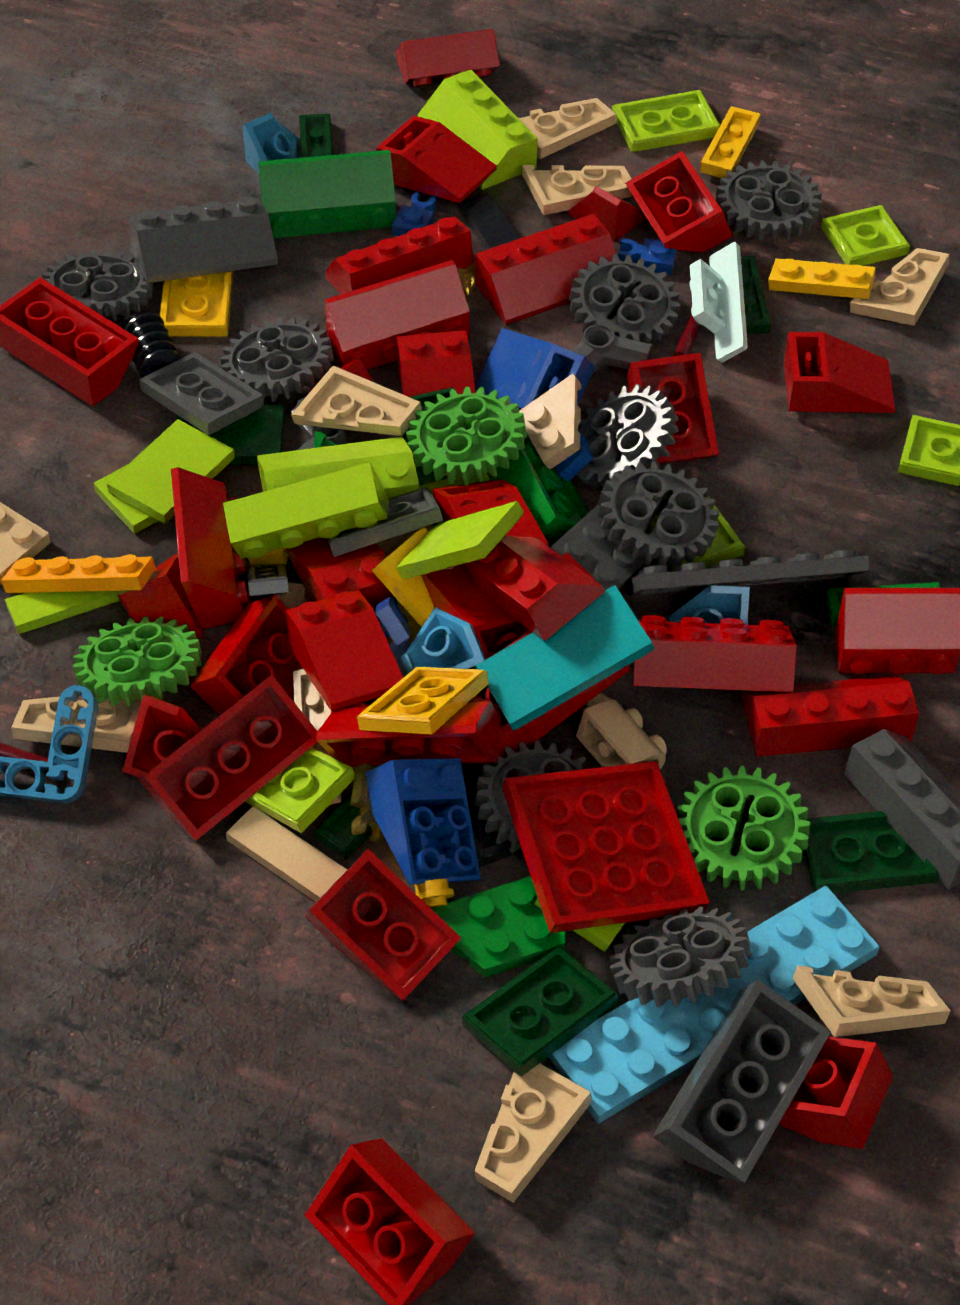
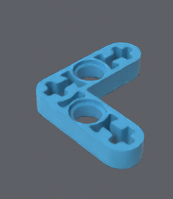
(58, 763)

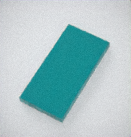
(542, 674)

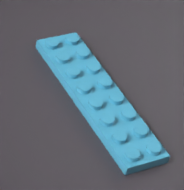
(649, 1045)

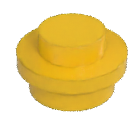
(434, 892)

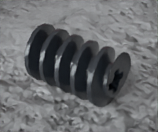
(155, 344)

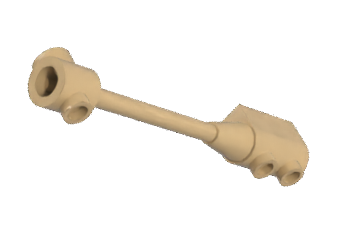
(617, 735)

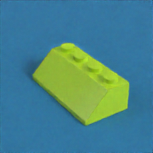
(485, 123)
(389, 457)
(306, 511)

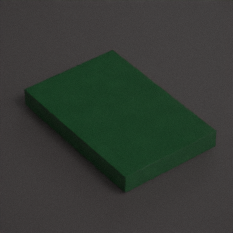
(253, 435)
(862, 855)
(539, 1010)

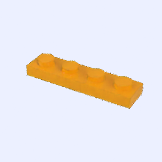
(79, 574)

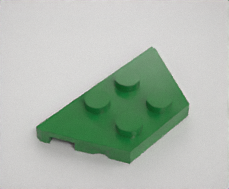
(500, 928)

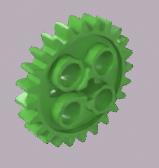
(466, 435)
(138, 660)
(780, 835)

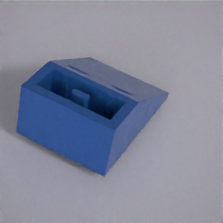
(530, 367)
(425, 818)

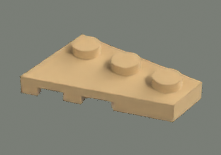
(568, 125)
(562, 189)
(906, 290)
(867, 1006)

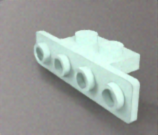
(720, 300)

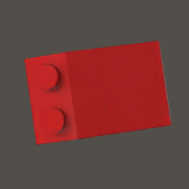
(434, 362)
(685, 386)
(330, 575)
(342, 649)
(382, 925)
(840, 1093)

